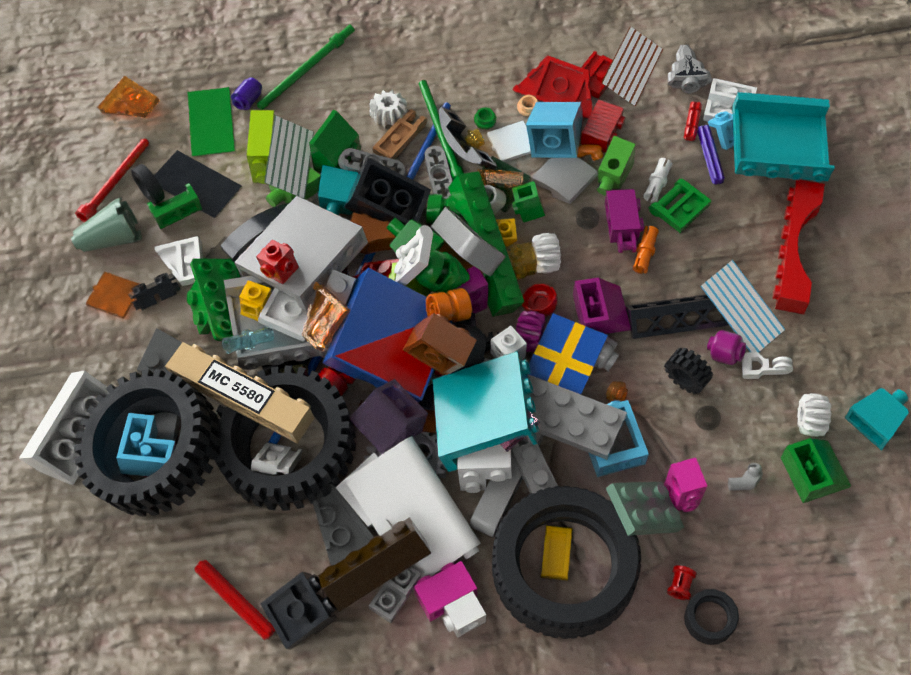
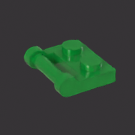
(683, 211)

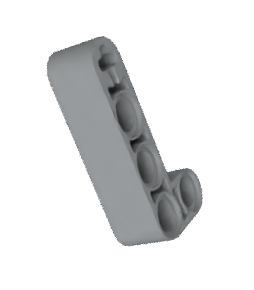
(467, 242)

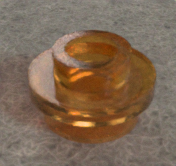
(617, 391)

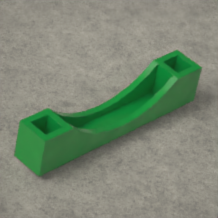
(474, 205)

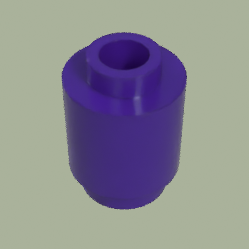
(246, 94)

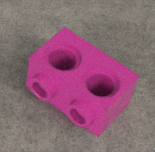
(685, 484)

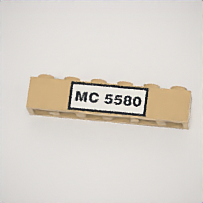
(241, 392)

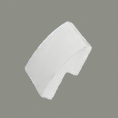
(722, 97)

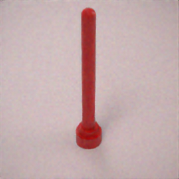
(88, 210)

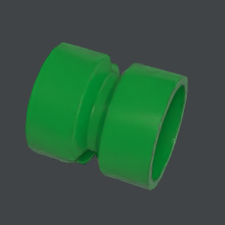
(435, 206)

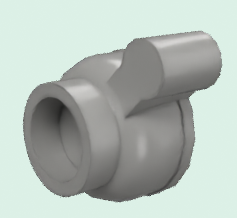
(607, 355)

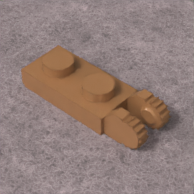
(399, 135)

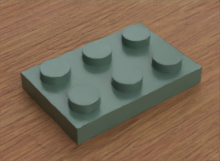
(645, 508)

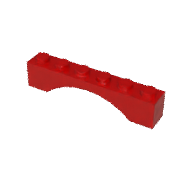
(794, 285)

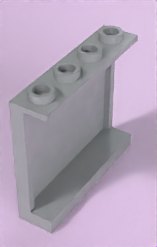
(319, 245)
(276, 352)

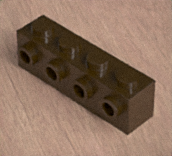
(374, 564)

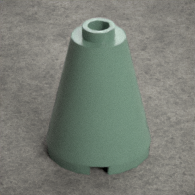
(108, 228)

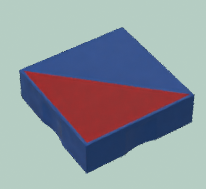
(375, 333)

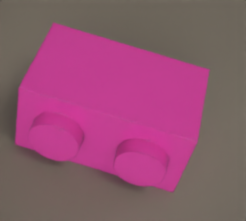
(443, 589)

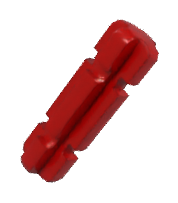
(692, 121)

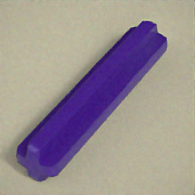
(710, 154)

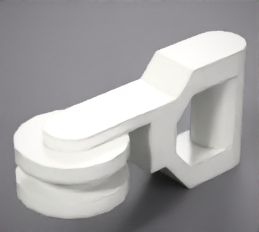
(781, 366)

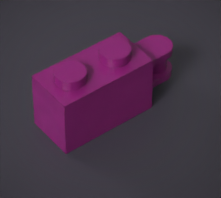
(623, 218)

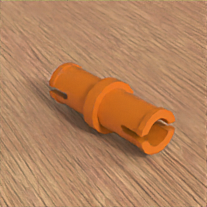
(645, 249)

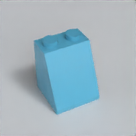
(555, 129)

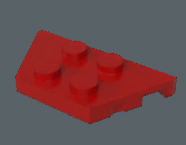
(558, 82)

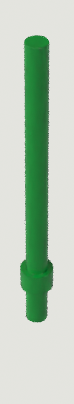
(334, 42)
(433, 111)

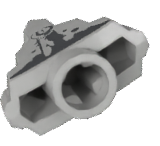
(688, 72)

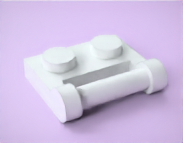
(413, 256)

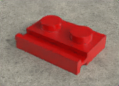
(598, 67)

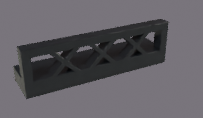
(672, 307)

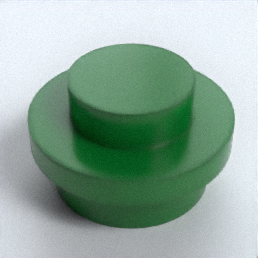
(485, 118)

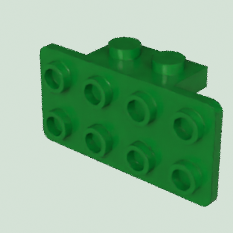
(209, 298)

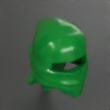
(442, 273)

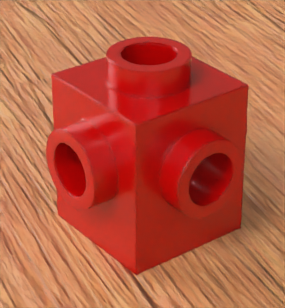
(277, 261)

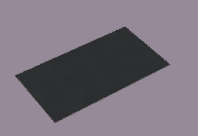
(210, 186)

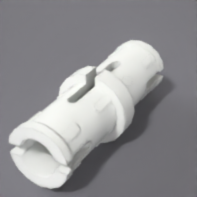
(658, 180)

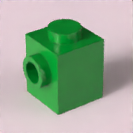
(527, 202)

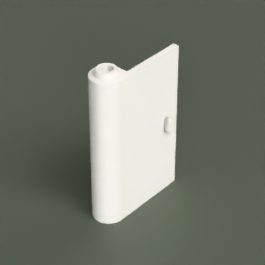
(406, 486)

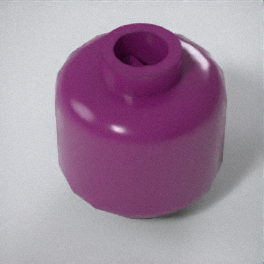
(726, 347)

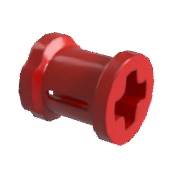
(681, 582)

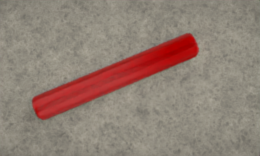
(235, 600)

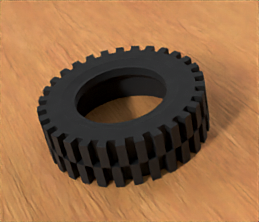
(104, 430)
(339, 434)

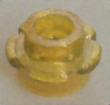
(475, 138)

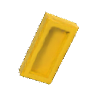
(556, 553)

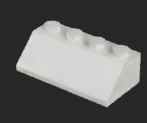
(54, 440)

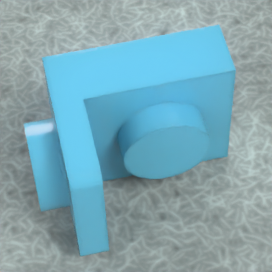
(724, 125)

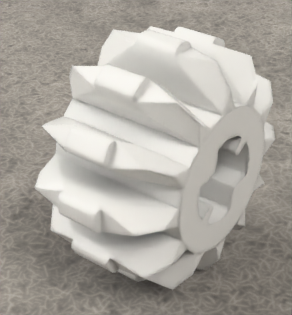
(387, 108)
(546, 252)
(814, 415)

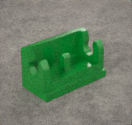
(175, 208)

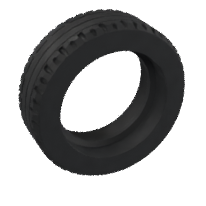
(574, 506)

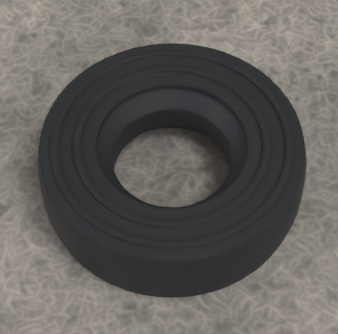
(148, 184)

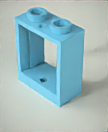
(627, 458)

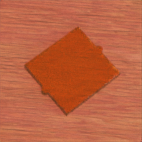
(112, 295)

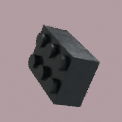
(386, 194)

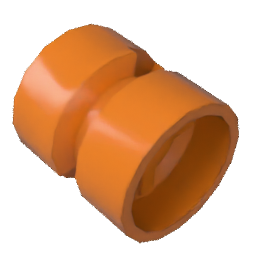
(453, 304)

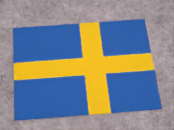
(566, 353)

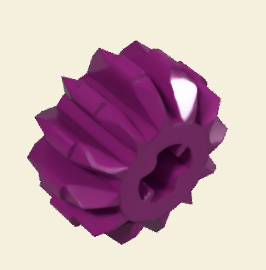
(531, 328)

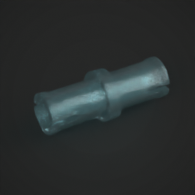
(247, 339)

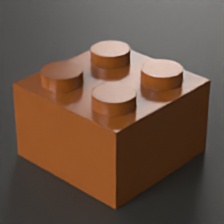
(440, 344)

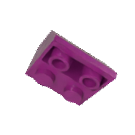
(600, 305)

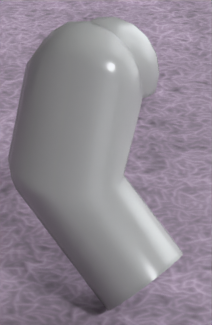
(748, 480)

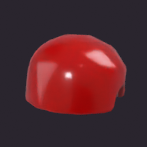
(540, 299)

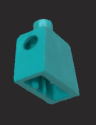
(335, 189)
(879, 415)

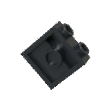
(299, 609)

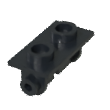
(145, 293)

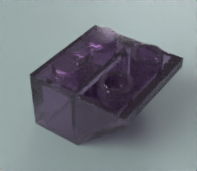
(389, 416)

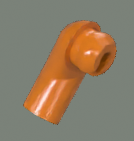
(587, 149)

